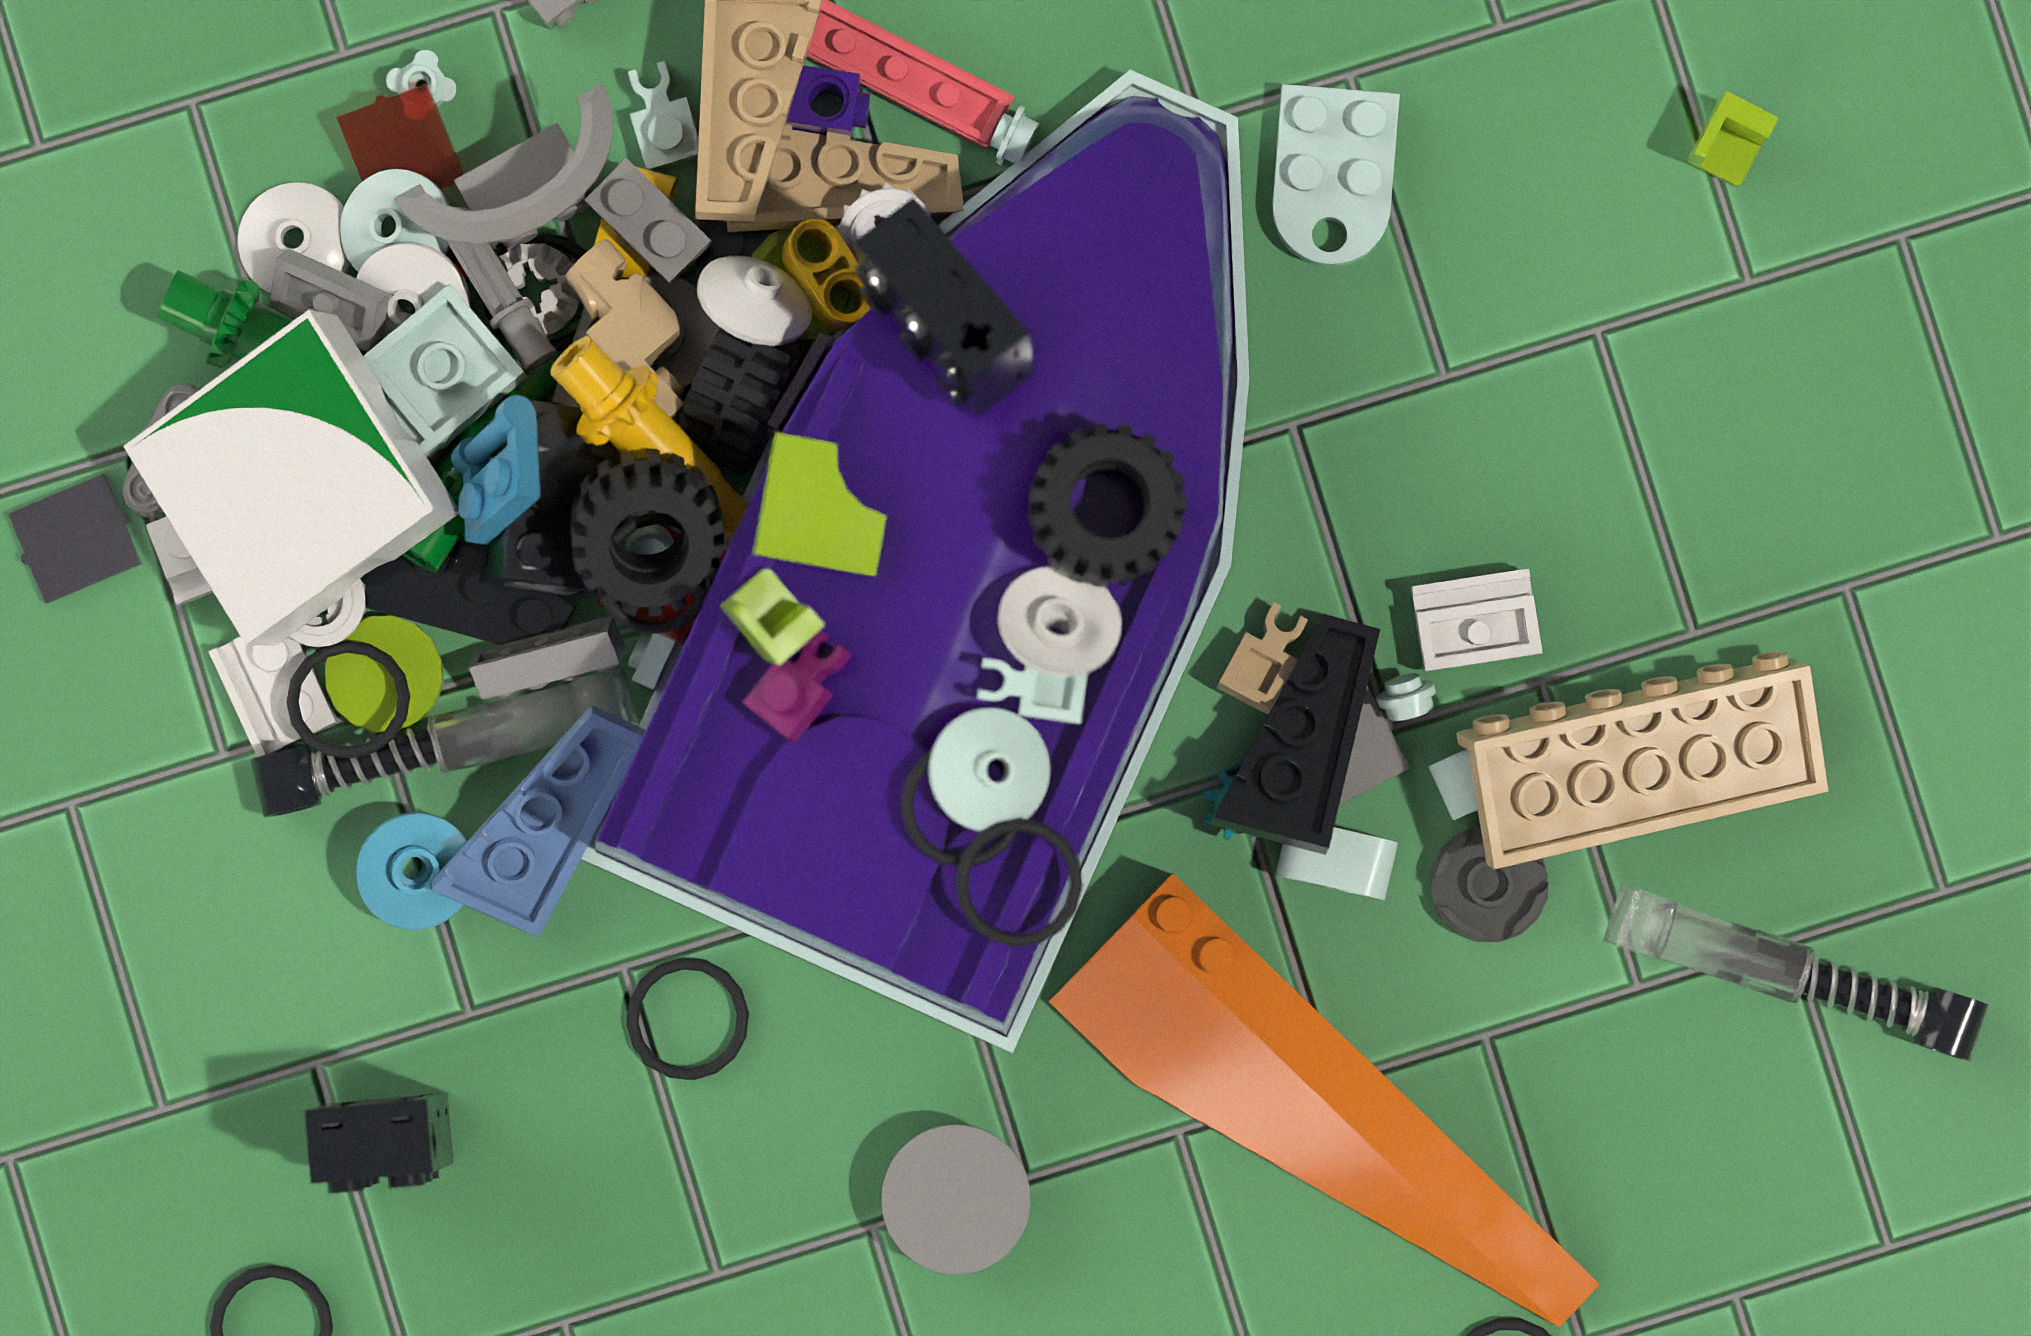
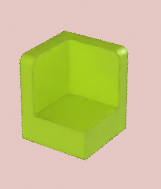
(1732, 139)
(771, 617)

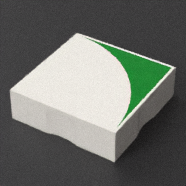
(290, 478)

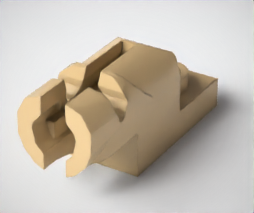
(634, 319)

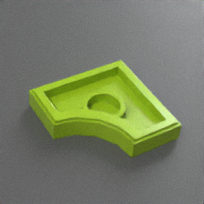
(810, 512)

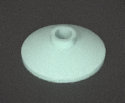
(374, 202)
(961, 762)

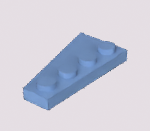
(541, 830)

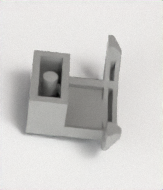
(524, 184)

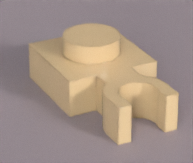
(1260, 666)

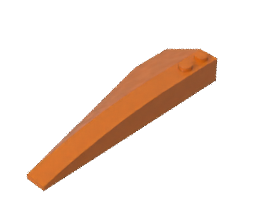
(1243, 1052)

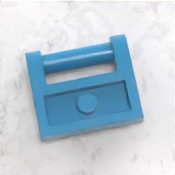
(504, 486)

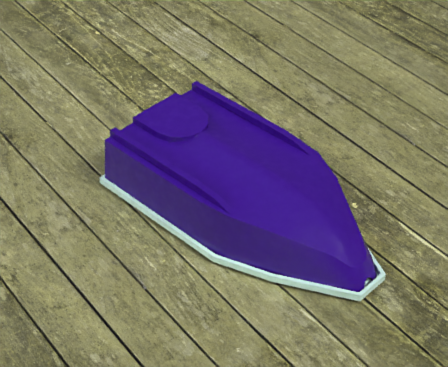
(1132, 283)

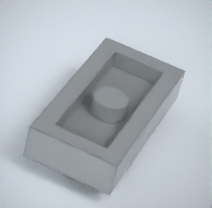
(648, 221)
(309, 284)

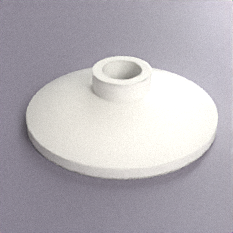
(286, 208)
(413, 274)
(754, 300)
(1051, 599)

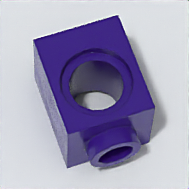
(821, 81)

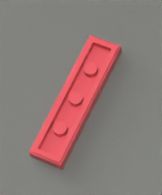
(908, 75)

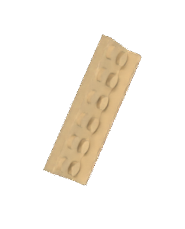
(1645, 758)

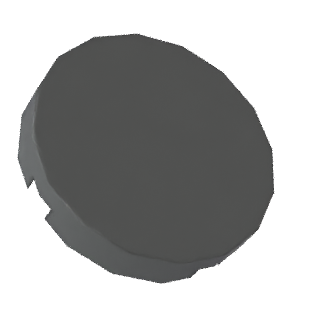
(1484, 900)

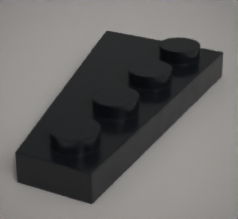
(461, 604)
(1303, 751)

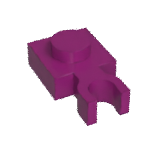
(792, 694)

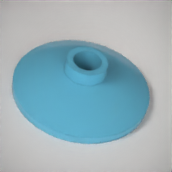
(403, 898)

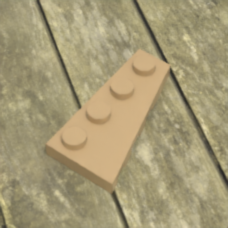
(747, 90)
(823, 173)

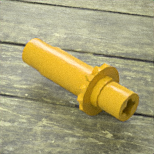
(622, 409)

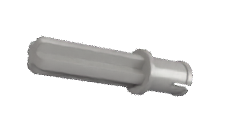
(505, 303)

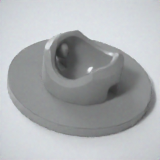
(955, 1199)

